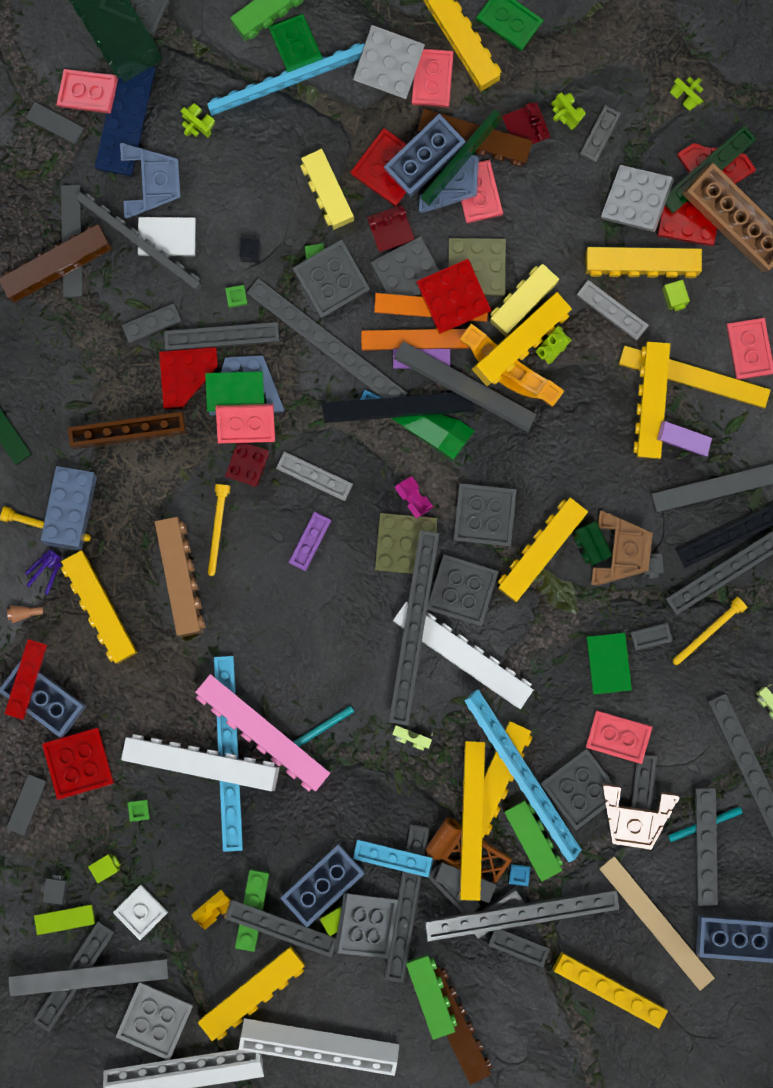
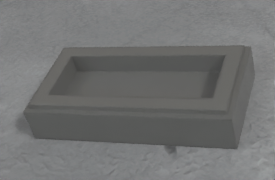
(651, 636)

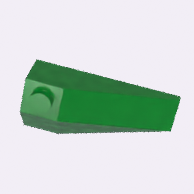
(439, 432)

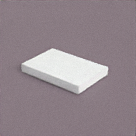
(169, 234)

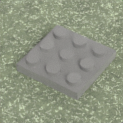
(388, 62)
(637, 198)
(154, 1020)

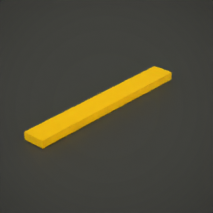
(703, 379)
(472, 821)

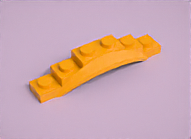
(520, 378)

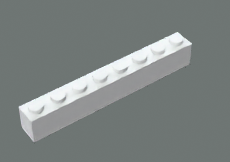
(471, 660)
(200, 763)
(319, 1047)
(188, 1071)

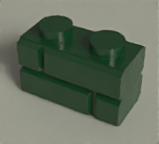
(592, 544)

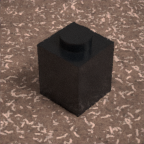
(250, 250)

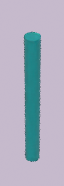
(324, 726)
(692, 829)

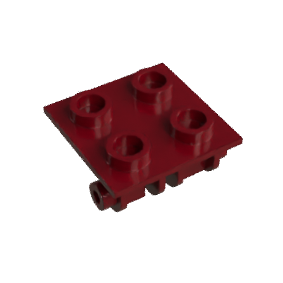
(527, 123)
(390, 228)
(247, 464)

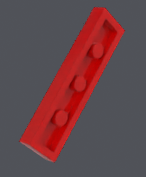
(25, 679)

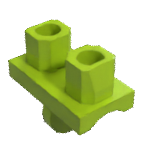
(693, 99)
(565, 111)
(191, 116)
(553, 345)

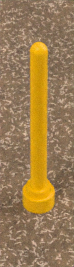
(222, 492)
(9, 515)
(736, 607)

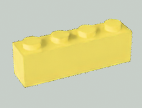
(327, 189)
(523, 300)

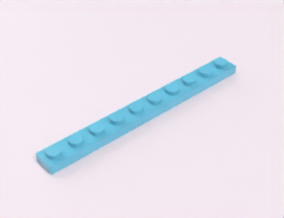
(285, 80)
(228, 743)
(523, 775)

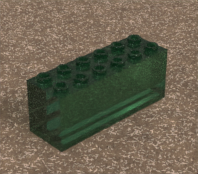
(119, 36)

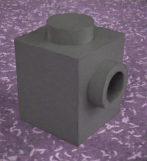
(655, 566)
(54, 889)

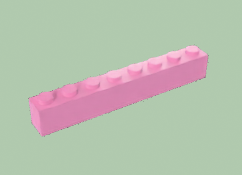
(264, 734)

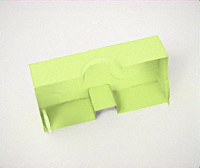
(765, 698)
(419, 741)

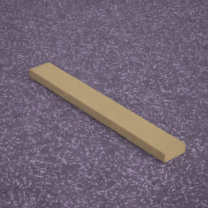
(656, 923)

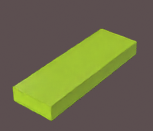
(64, 919)

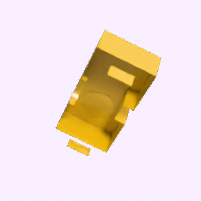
(208, 912)

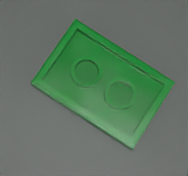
(510, 21)
(295, 43)
(234, 389)
(609, 663)

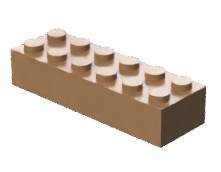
(733, 215)
(179, 577)

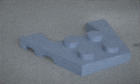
(159, 179)
(461, 187)
(254, 364)

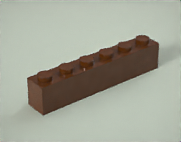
(497, 144)
(55, 263)
(127, 430)
(462, 1040)

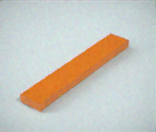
(406, 306)
(417, 338)

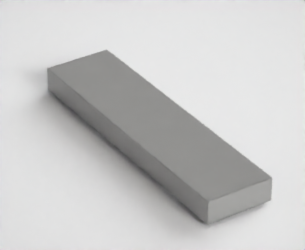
(612, 310)
(314, 476)

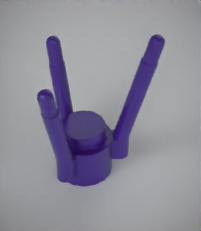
(50, 560)

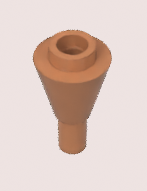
(20, 613)

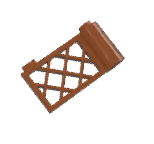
(449, 836)

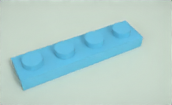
(393, 858)

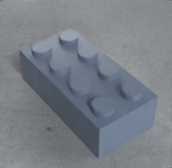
(424, 155)
(68, 508)
(49, 703)
(322, 885)
(735, 938)

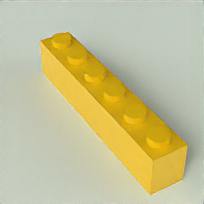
(465, 42)
(643, 262)
(521, 339)
(652, 399)
(542, 550)
(99, 607)
(498, 776)
(610, 990)
(251, 993)

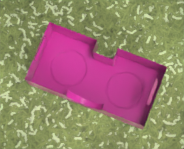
(417, 504)

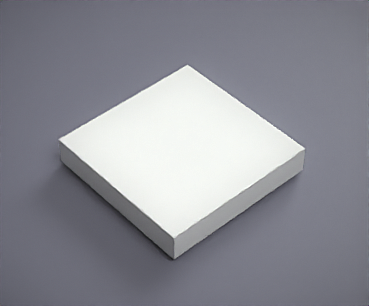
(140, 912)

